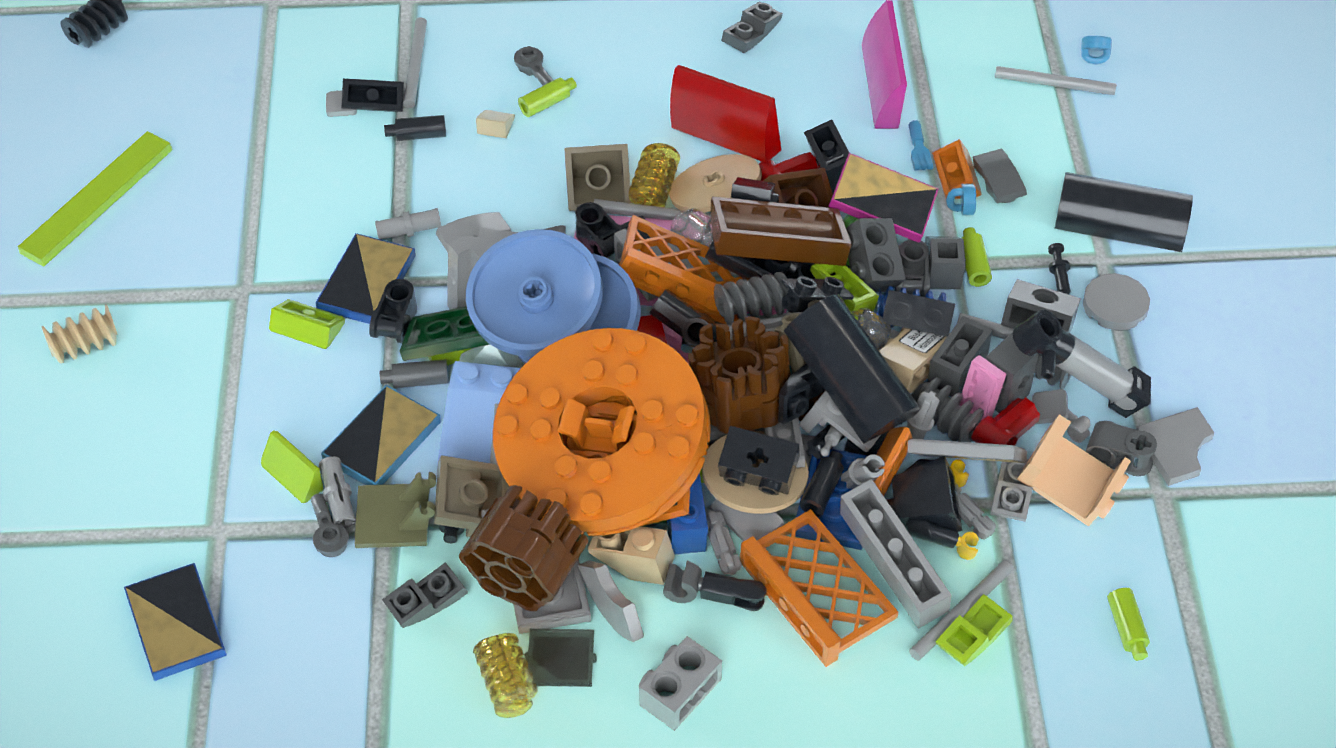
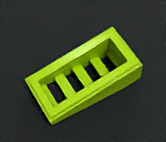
(863, 295)

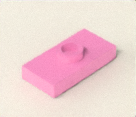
(983, 386)

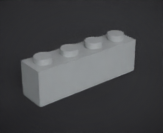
(895, 554)

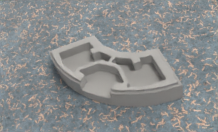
(610, 601)

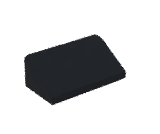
(372, 95)

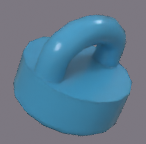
(1096, 43)
(967, 199)

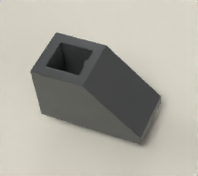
(946, 261)

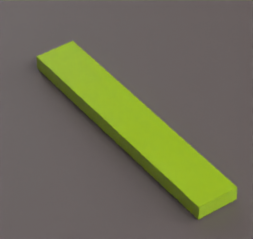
(94, 199)

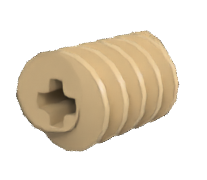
(81, 334)

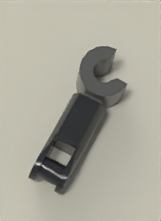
(683, 586)

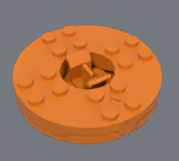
(604, 428)

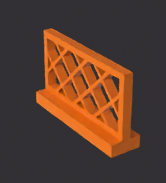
(656, 275)
(795, 606)

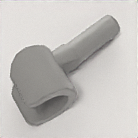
(1079, 427)

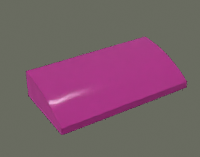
(884, 68)

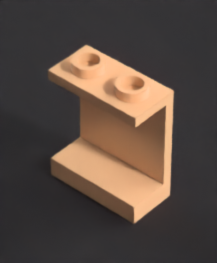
(1072, 476)

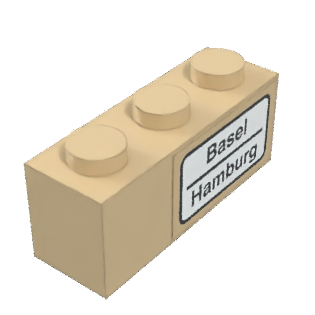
(911, 355)

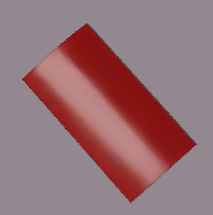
(724, 114)

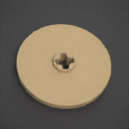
(711, 179)
(748, 497)

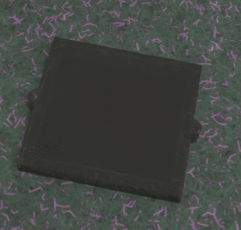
(561, 657)

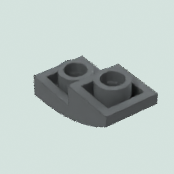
(754, 26)
(1000, 176)
(421, 600)

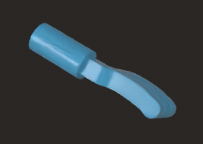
(920, 154)

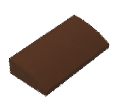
(779, 231)

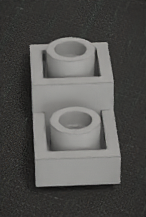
(470, 226)
(1011, 495)

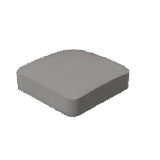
(333, 105)
(1050, 405)

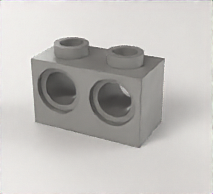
(687, 686)

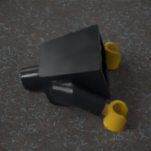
(929, 504)

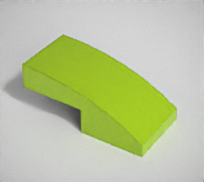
(975, 630)

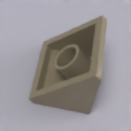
(597, 174)

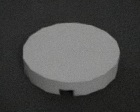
(1116, 301)

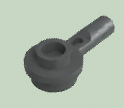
(530, 61)
(329, 538)

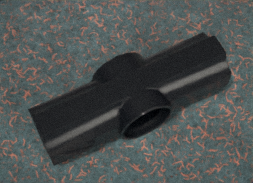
(680, 317)

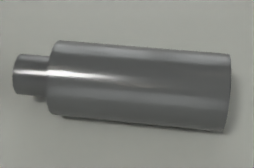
(416, 374)

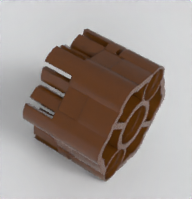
(741, 375)
(520, 554)

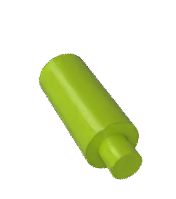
(546, 96)
(976, 258)
(1129, 622)

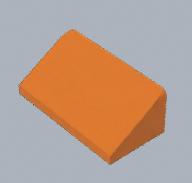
(955, 167)
(893, 454)

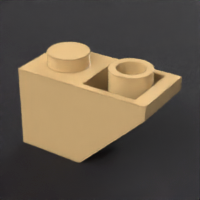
(637, 553)

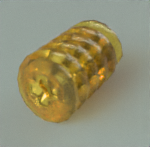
(654, 175)
(505, 674)

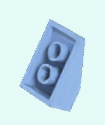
(470, 409)

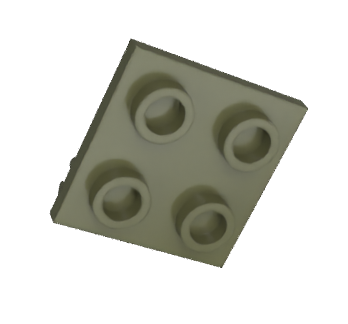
(394, 513)

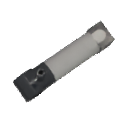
(1043, 335)

